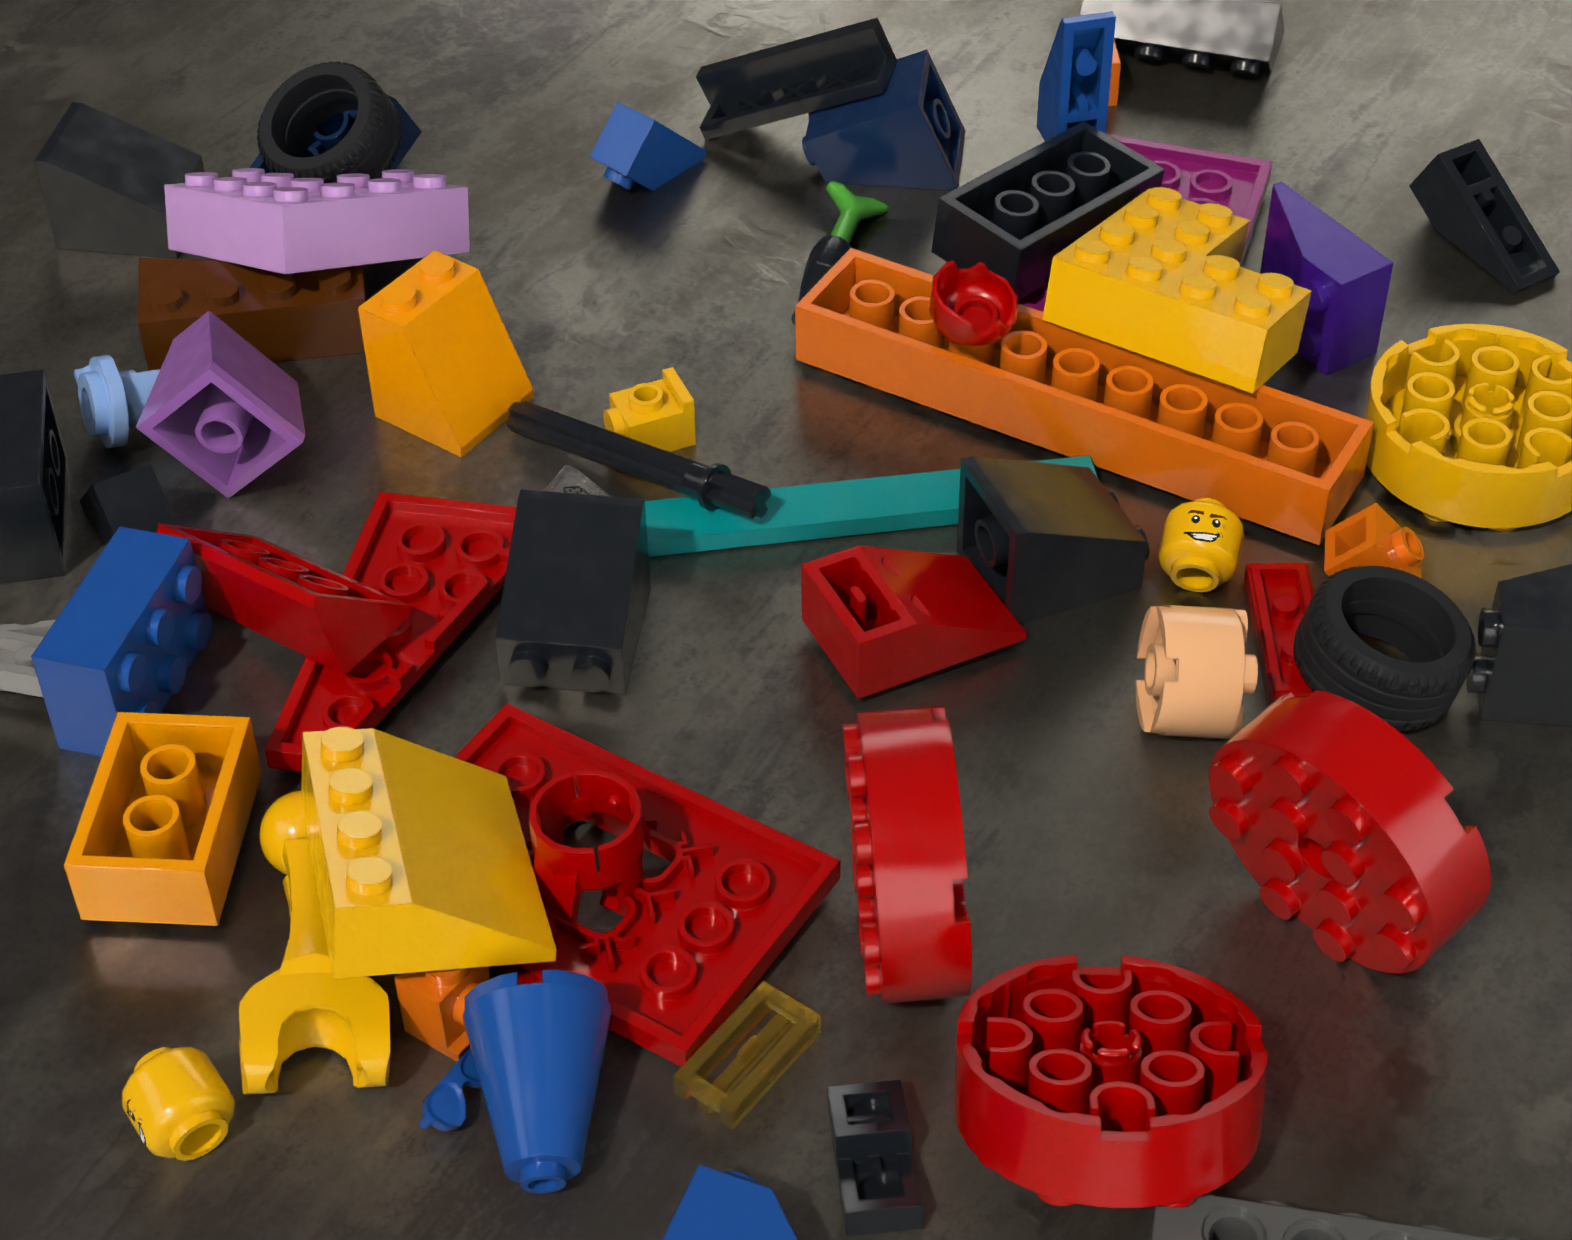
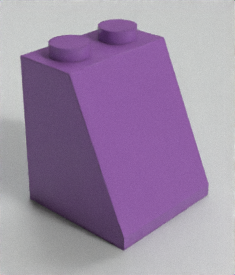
(222, 407)

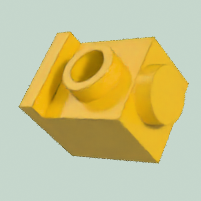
(654, 413)

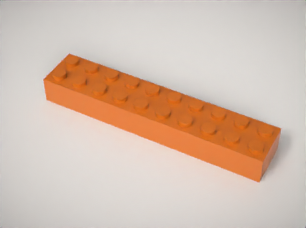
(1079, 396)

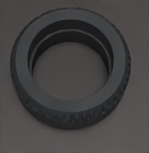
(311, 99)
(1402, 613)

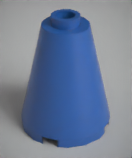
(539, 1070)

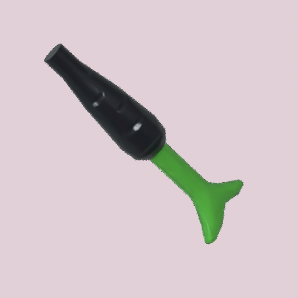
(831, 248)

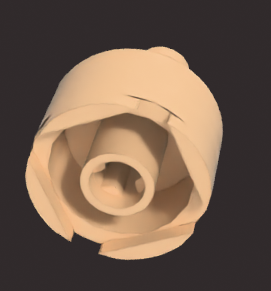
(1194, 671)

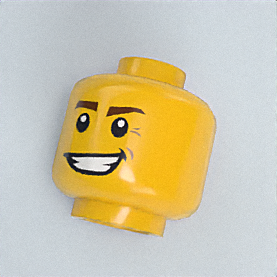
(1201, 545)
(178, 1103)

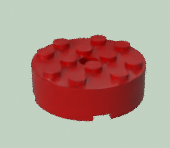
(1348, 831)
(908, 855)
(1110, 1082)

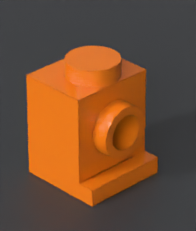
(434, 1006)

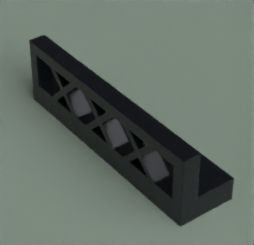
(796, 78)

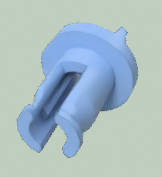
(112, 398)

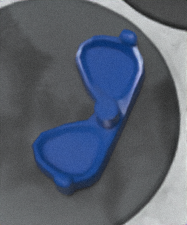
(445, 1104)

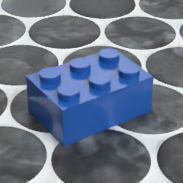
(123, 637)

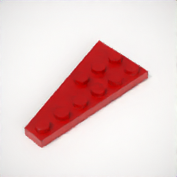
(424, 552)

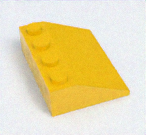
(416, 859)

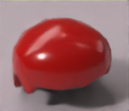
(972, 304)

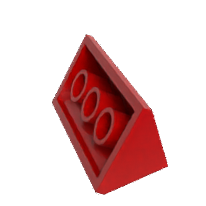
(291, 597)

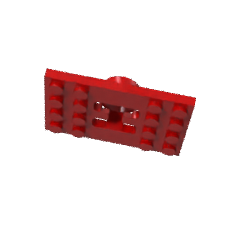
(686, 937)

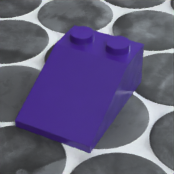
(1342, 271)

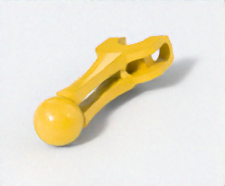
(301, 1000)

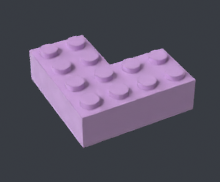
(314, 225)

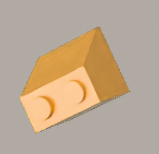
(441, 355)

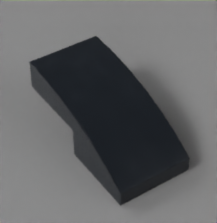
(874, 1158)

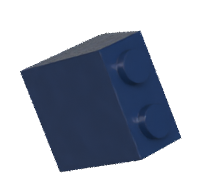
(891, 138)

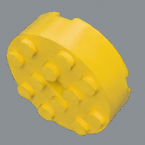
(1475, 426)

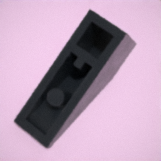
(1482, 217)

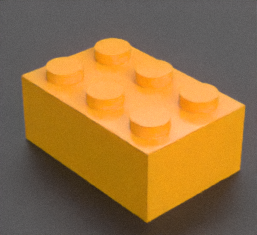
(164, 819)

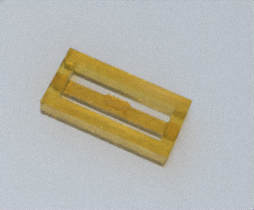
(692, 1076)

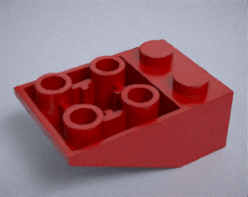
(901, 614)

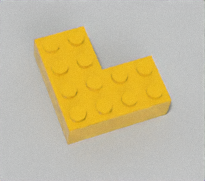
(1173, 289)

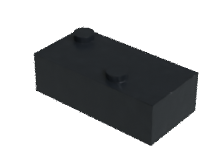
(1040, 204)

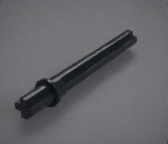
(710, 485)

